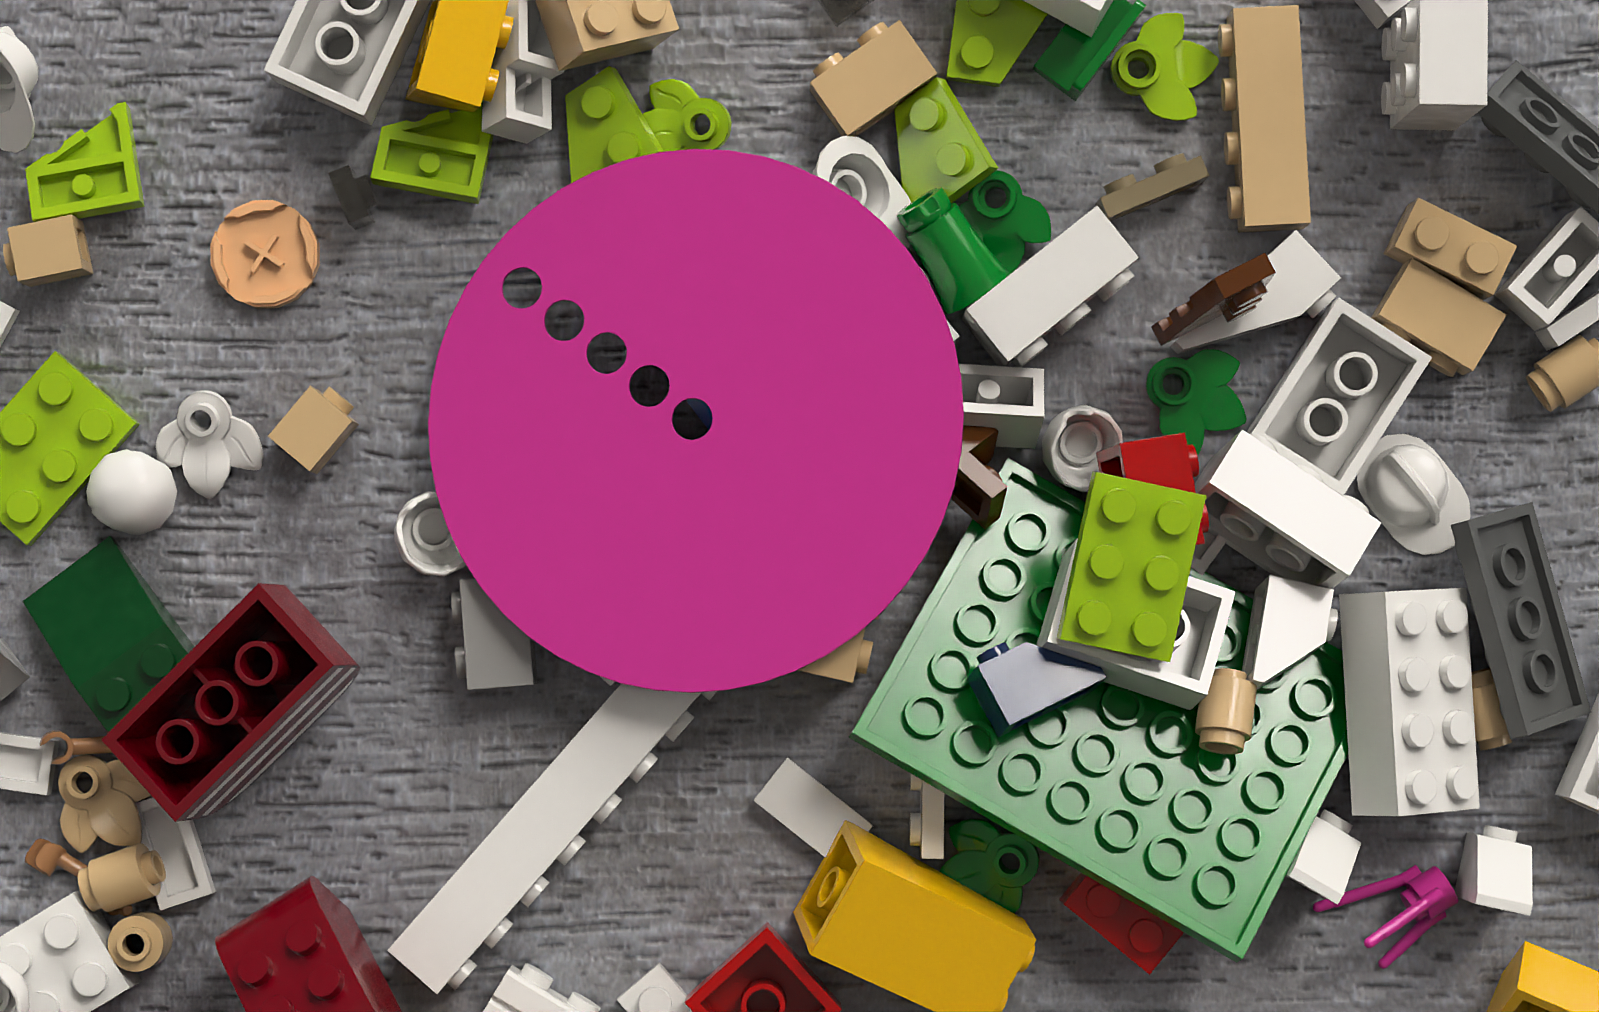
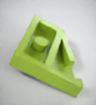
(989, 39)
(605, 125)
(939, 144)
(435, 156)
(89, 173)

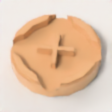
(265, 254)

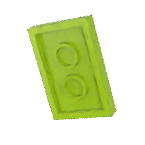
(51, 444)
(1131, 566)

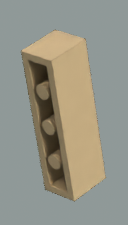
(1266, 119)

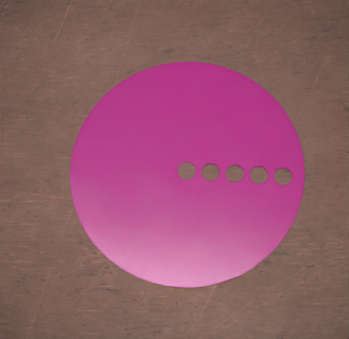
(822, 446)

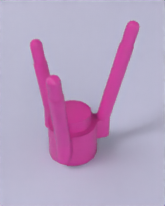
(1425, 901)

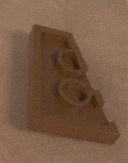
(1228, 295)

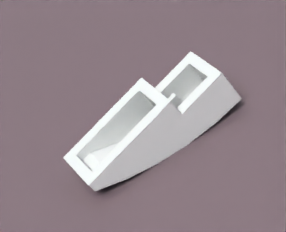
(523, 90)

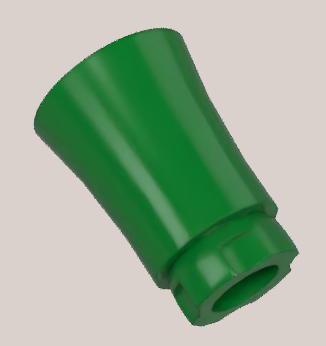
(950, 250)

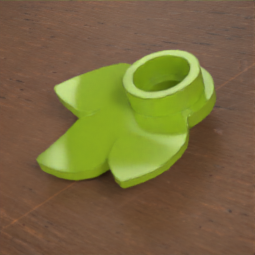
(1171, 67)
(675, 116)

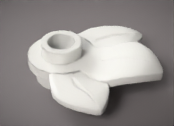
(212, 450)

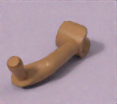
(76, 746)
(47, 856)

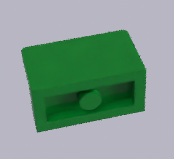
(1076, 57)

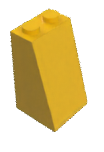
(911, 927)

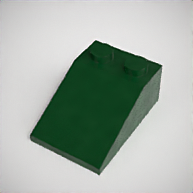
(108, 631)

